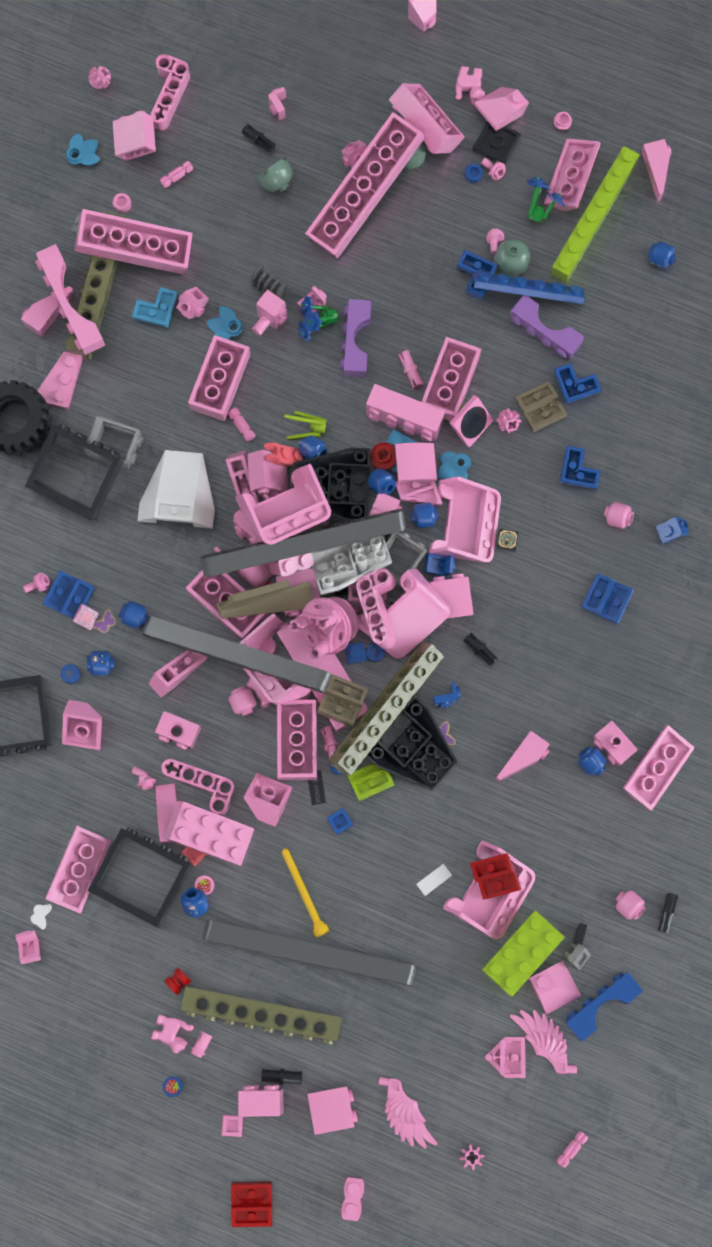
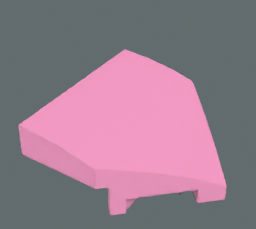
(509, 1057)

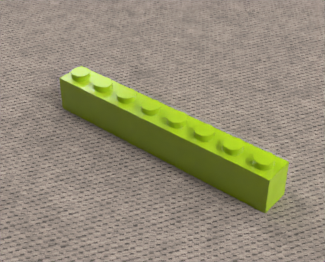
(594, 214)

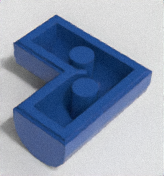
(472, 263)
(573, 388)
(574, 473)

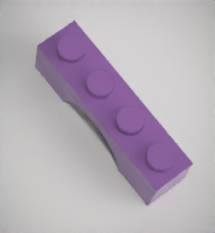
(358, 315)
(564, 341)

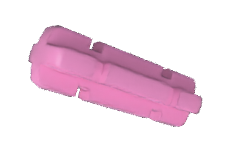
(176, 174)
(241, 424)
(572, 1149)

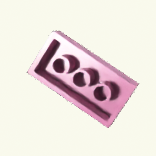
(426, 116)
(452, 377)
(219, 378)
(404, 413)
(216, 589)
(297, 740)
(208, 833)
(260, 1102)

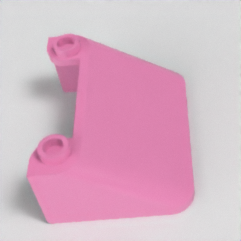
(288, 511)
(469, 520)
(413, 614)
(496, 913)

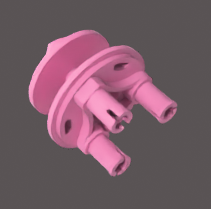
(327, 625)

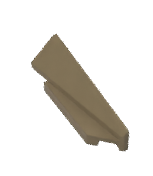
(266, 599)

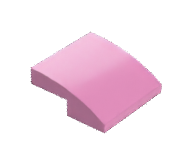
(416, 462)

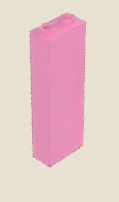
(298, 650)

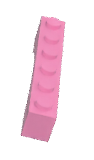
(86, 332)

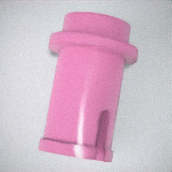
(201, 1044)

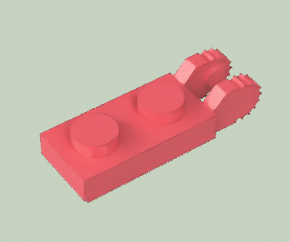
(282, 454)

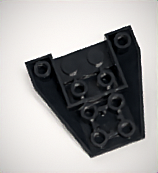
(343, 480)
(414, 747)

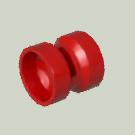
(172, 981)

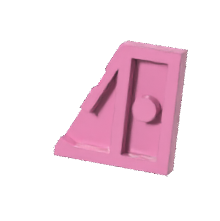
(419, 492)

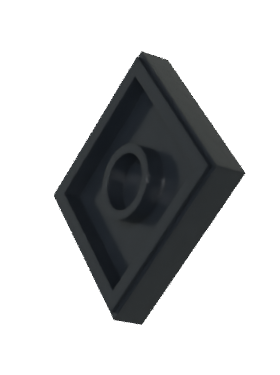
(496, 144)

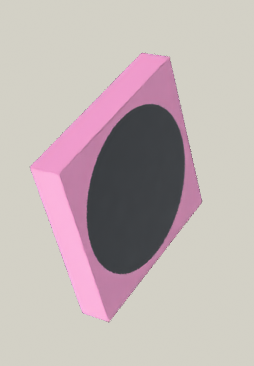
(471, 421)

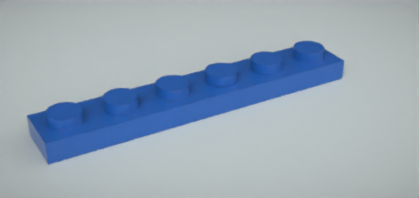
(526, 287)

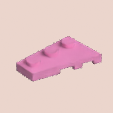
(61, 381)

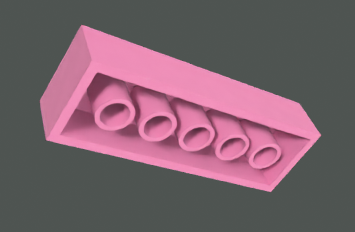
(133, 241)

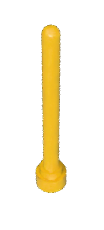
(319, 926)

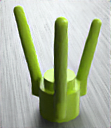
(318, 424)

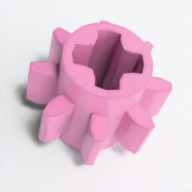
(99, 77)
(508, 420)
(476, 1160)

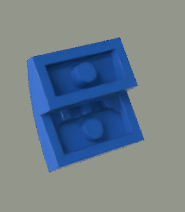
(67, 594)
(607, 598)

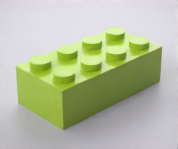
(523, 953)

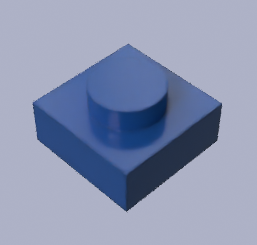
(355, 653)
(340, 821)

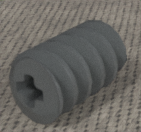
(264, 282)

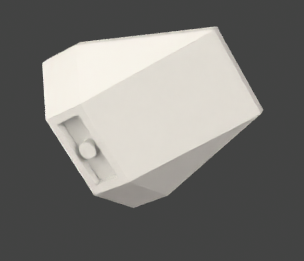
(179, 491)
(345, 564)

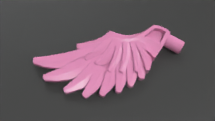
(545, 1040)
(405, 1114)

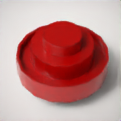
(383, 456)

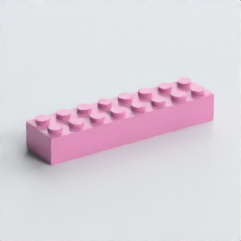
(365, 185)

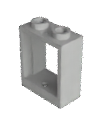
(97, 432)
(416, 547)

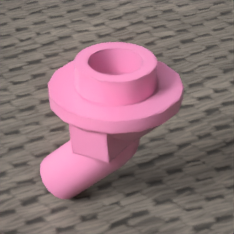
(496, 170)
(494, 238)
(41, 582)
(145, 781)

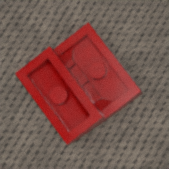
(495, 876)
(251, 1204)

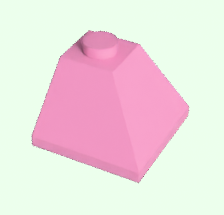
(422, 13)
(502, 106)
(81, 726)
(267, 798)
(554, 987)

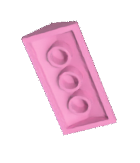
(573, 172)
(658, 768)
(78, 869)

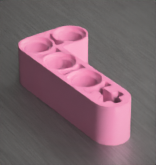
(167, 94)
(373, 613)
(196, 781)

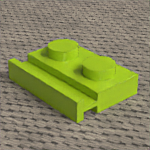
(370, 781)

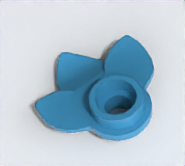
(85, 150)
(223, 324)
(450, 466)

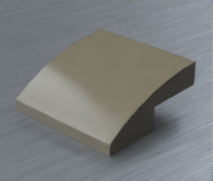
(541, 406)
(342, 701)

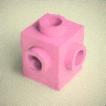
(353, 152)
(192, 303)

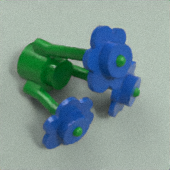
(537, 211)
(312, 321)

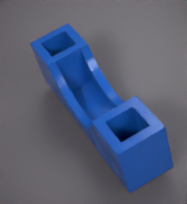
(583, 1022)

